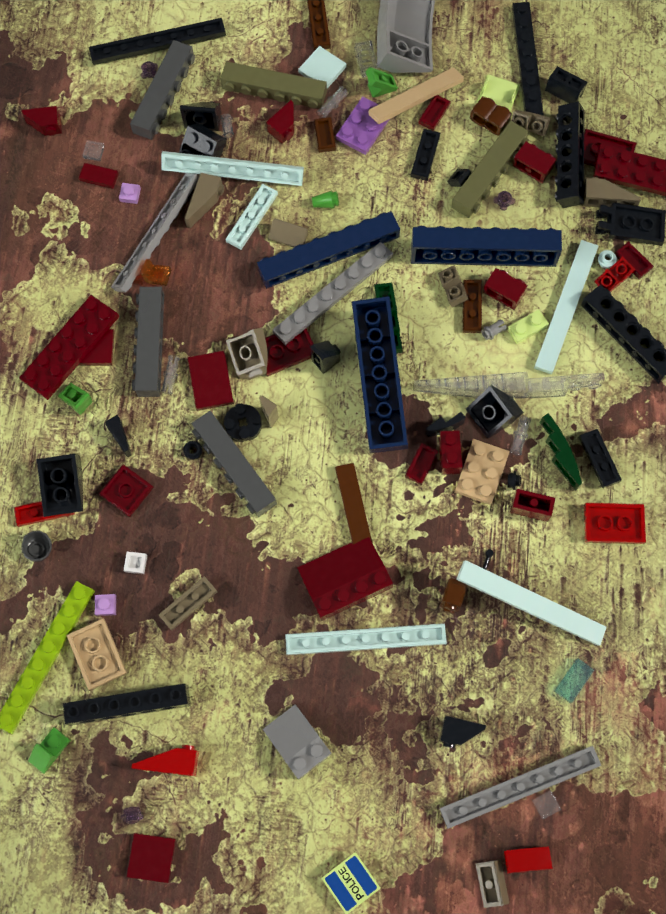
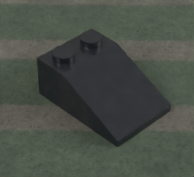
(61, 484)

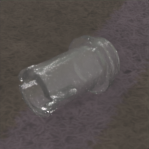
(226, 121)

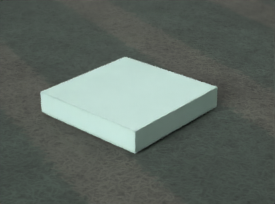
(322, 66)

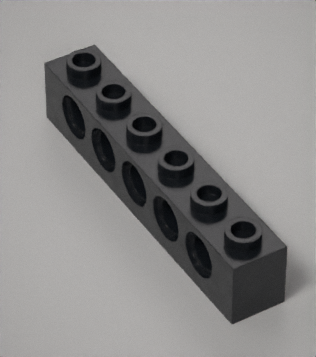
(570, 155)
(618, 330)
(126, 704)

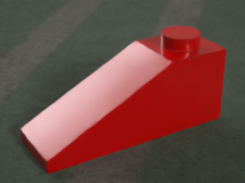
(175, 761)

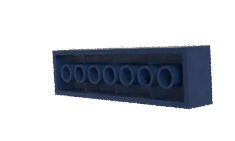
(486, 246)
(379, 375)

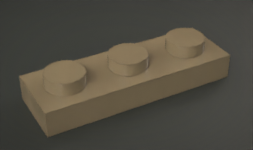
(188, 603)

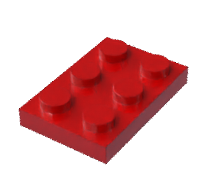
(614, 523)

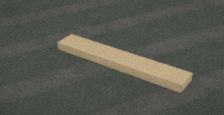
(416, 95)

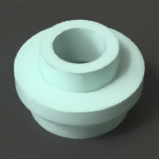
(607, 263)

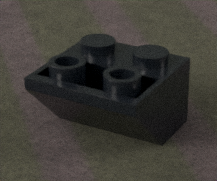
(202, 141)

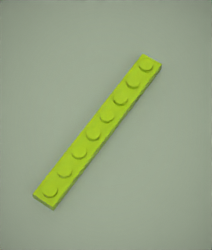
(44, 657)

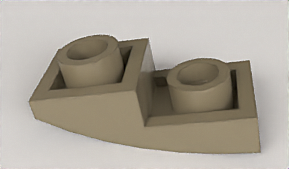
(532, 122)
(453, 286)

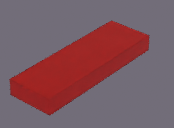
(33, 514)

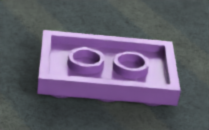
(360, 128)

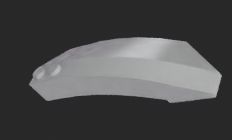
(405, 36)

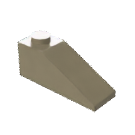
(603, 192)
(204, 197)

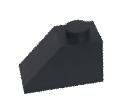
(325, 355)
(458, 731)

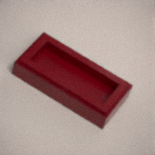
(434, 112)
(98, 175)
(635, 258)
(421, 463)

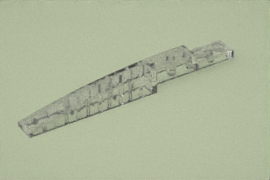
(513, 384)

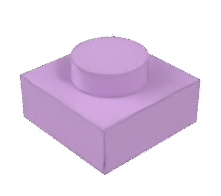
(129, 193)
(105, 605)

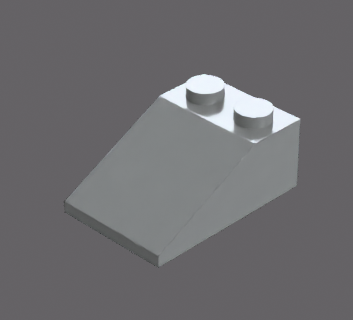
(297, 742)

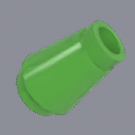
(326, 200)

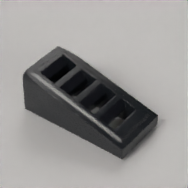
(116, 429)

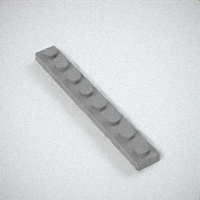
(155, 232)
(332, 293)
(520, 787)

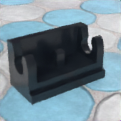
(565, 85)

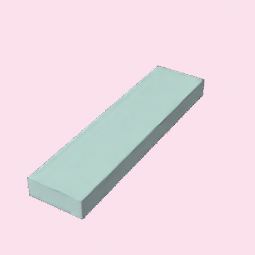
(251, 216)

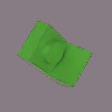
(380, 82)
(76, 398)
(49, 749)

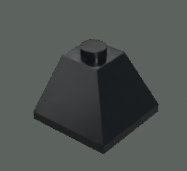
(203, 113)
(494, 411)

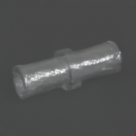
(332, 102)
(170, 374)
(520, 435)

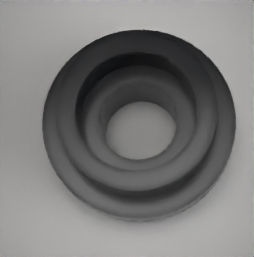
(192, 444)
(514, 480)

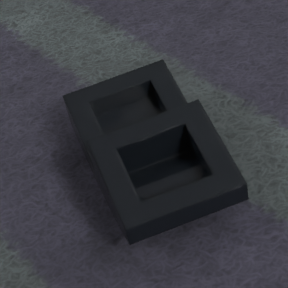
(440, 425)

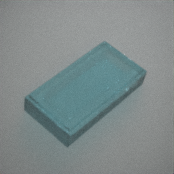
(574, 680)

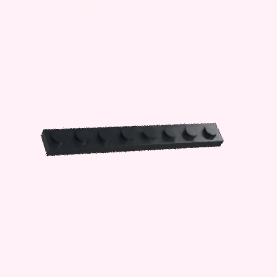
(156, 41)
(527, 58)

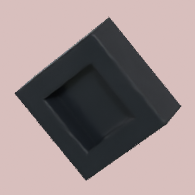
(459, 177)

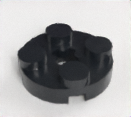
(238, 413)

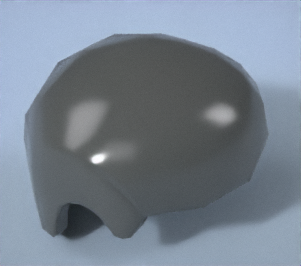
(36, 546)

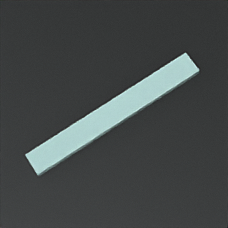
(232, 168)
(566, 307)
(531, 603)
(365, 639)

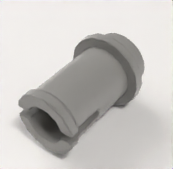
(492, 330)

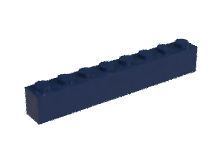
(328, 249)

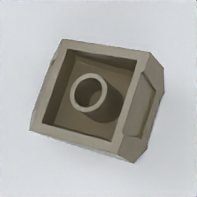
(249, 354)

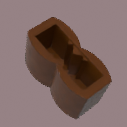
(490, 115)
(453, 596)

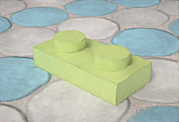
(527, 326)

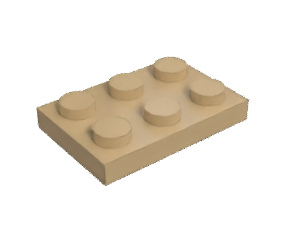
(482, 472)
(96, 654)

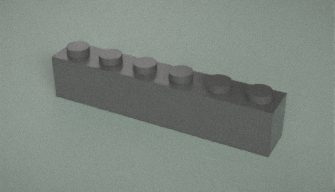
(162, 90)
(149, 342)
(234, 464)

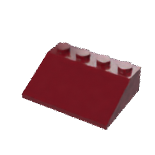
(345, 578)

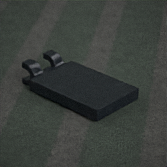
(632, 223)

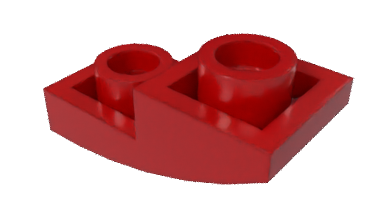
(616, 274)
(528, 859)

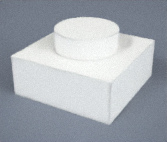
(135, 562)

